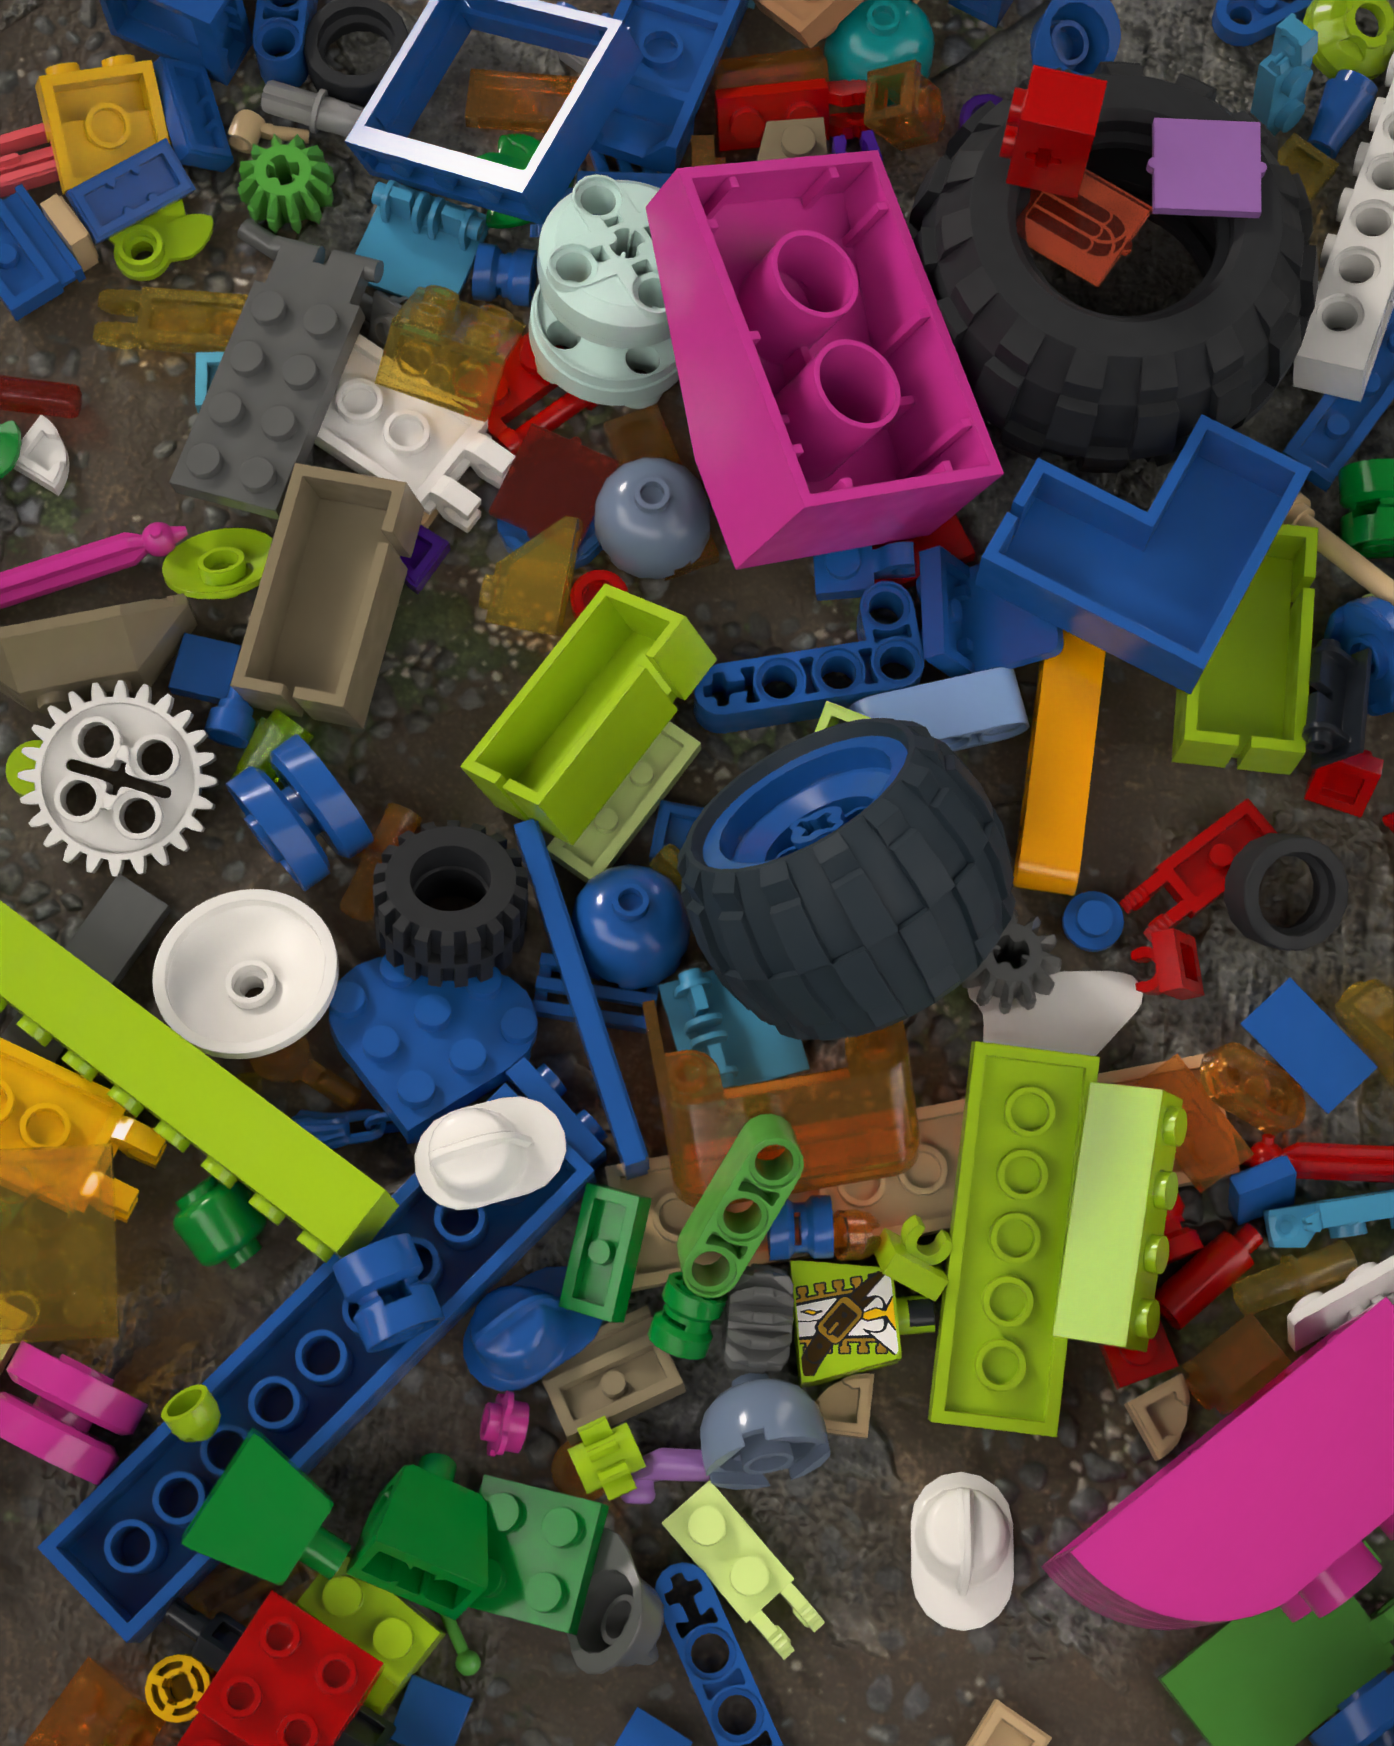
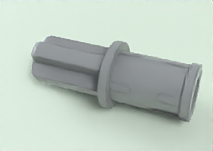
(310, 108)

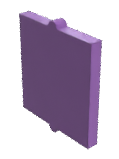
(1206, 168)

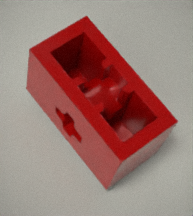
(1052, 130)

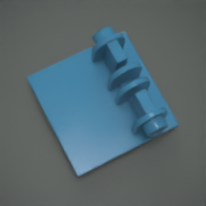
(421, 239)
(714, 1022)

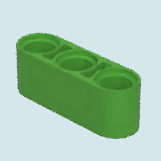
(739, 1233)

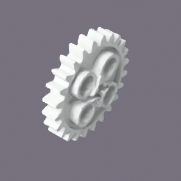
(134, 727)

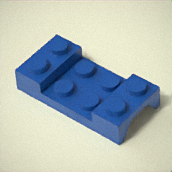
(680, 54)

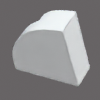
(44, 456)

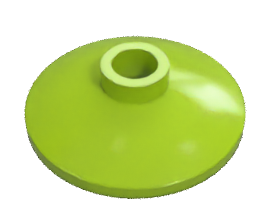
(217, 563)

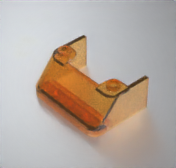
(847, 1120)

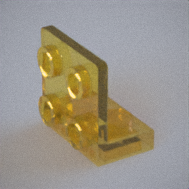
(448, 351)

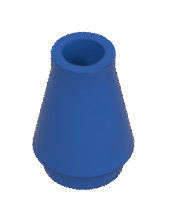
(1342, 110)

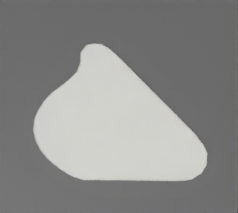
(1075, 1018)

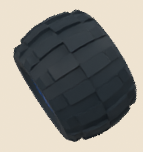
(848, 879)

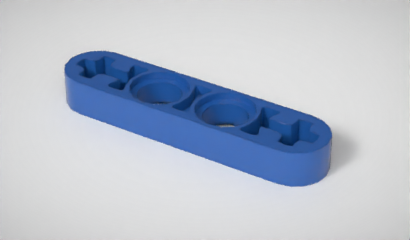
(730, 1680)

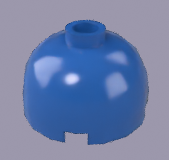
(631, 926)

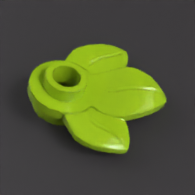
(166, 234)

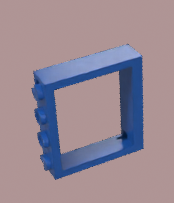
(383, 127)

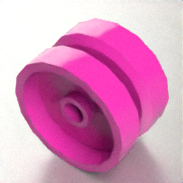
(66, 1407)

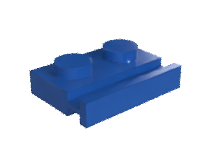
(32, 256)

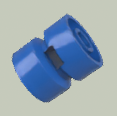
(377, 1272)

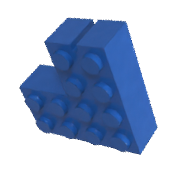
(1152, 581)

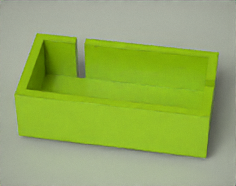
(1259, 676)
(589, 712)

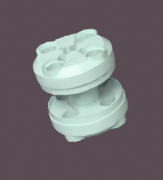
(602, 297)

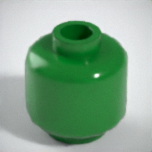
(219, 1223)

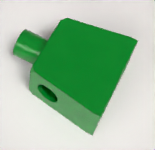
(266, 1517)
(426, 1539)

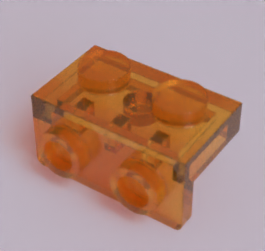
(97, 1712)

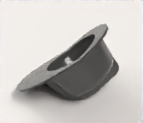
(619, 1613)

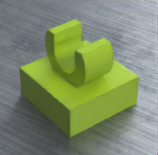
(912, 1263)

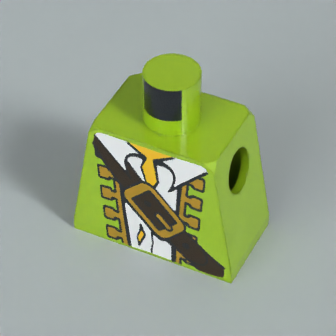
(850, 1320)

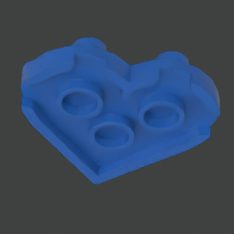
(429, 1045)

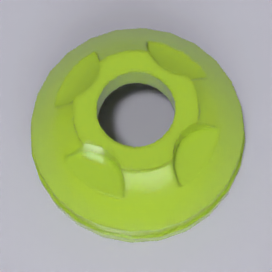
(1343, 44)

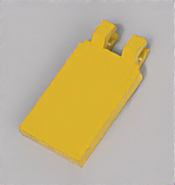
(58, 1107)

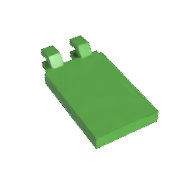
(1276, 1678)

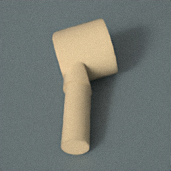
(249, 127)

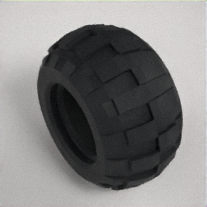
(1098, 380)

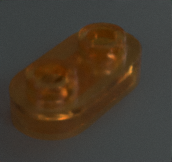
(1252, 1088)

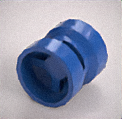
(504, 274)
(814, 1225)

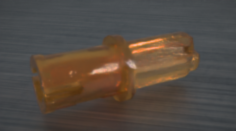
(358, 897)

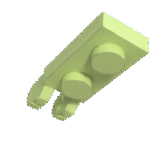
(738, 1563)

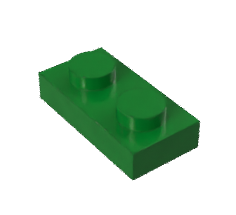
(605, 1252)

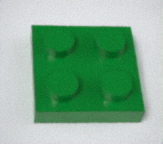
(539, 1553)

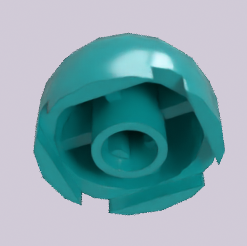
(877, 37)

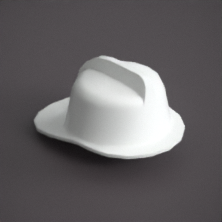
(489, 1153)
(962, 1551)

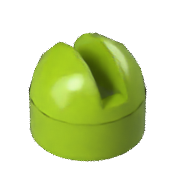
(192, 1414)

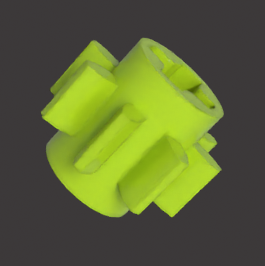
(606, 1458)

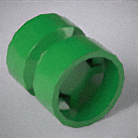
(1368, 494)

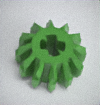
(281, 164)

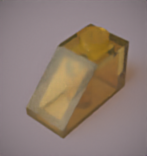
(534, 581)

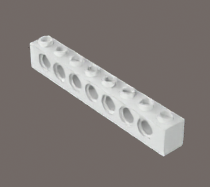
(1343, 360)

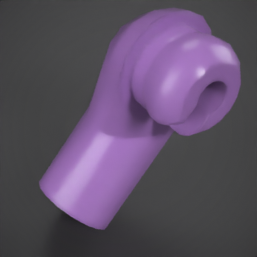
(667, 1465)

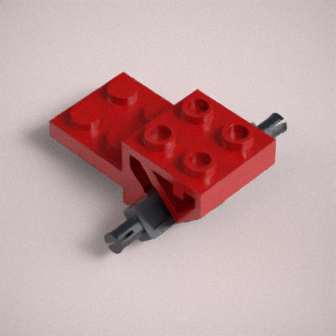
(280, 1681)

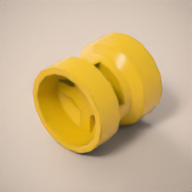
(186, 1688)

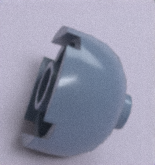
(652, 517)
(759, 1430)

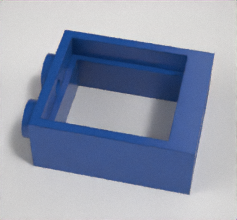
(185, 30)

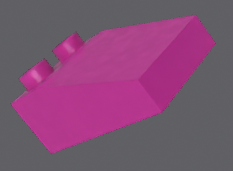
(813, 358)

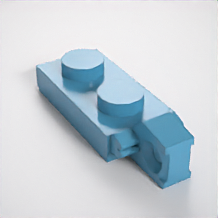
(1285, 76)
(1342, 1216)

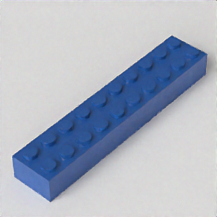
(297, 1383)

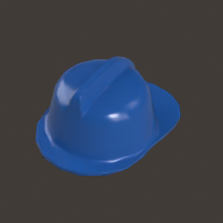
(1076, 35)
(523, 1333)

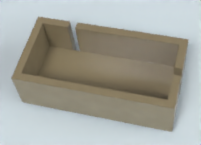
(328, 595)

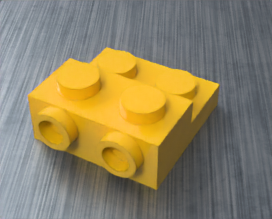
(99, 115)

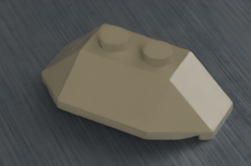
(101, 645)

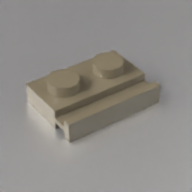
(613, 1376)

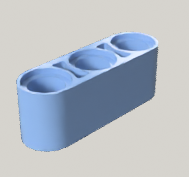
(957, 710)

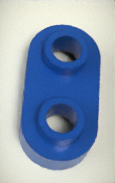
(1259, 15)

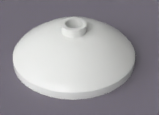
(240, 945)

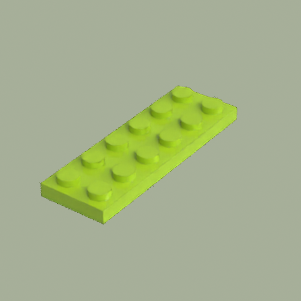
(1009, 1240)

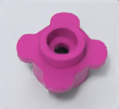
(504, 1424)

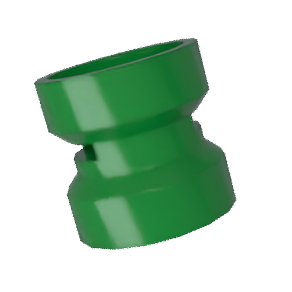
(685, 1320)

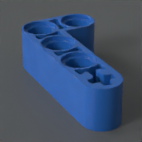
(805, 668)

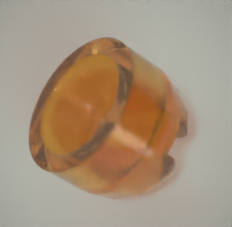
(854, 1234)

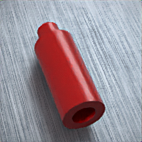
(1207, 1275)

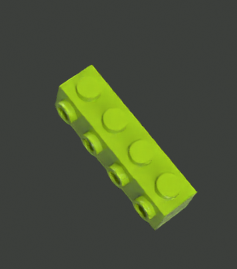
(1120, 1216)

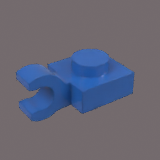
(853, 570)

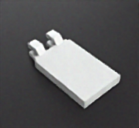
(409, 440)

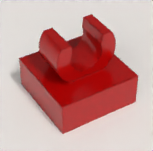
(1345, 783)
(1175, 963)

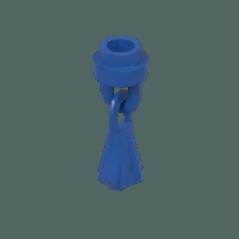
(334, 1128)

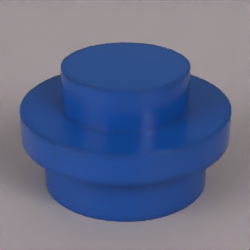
(1093, 921)

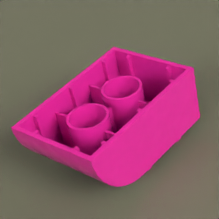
(1260, 1503)

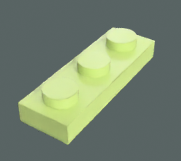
(629, 805)

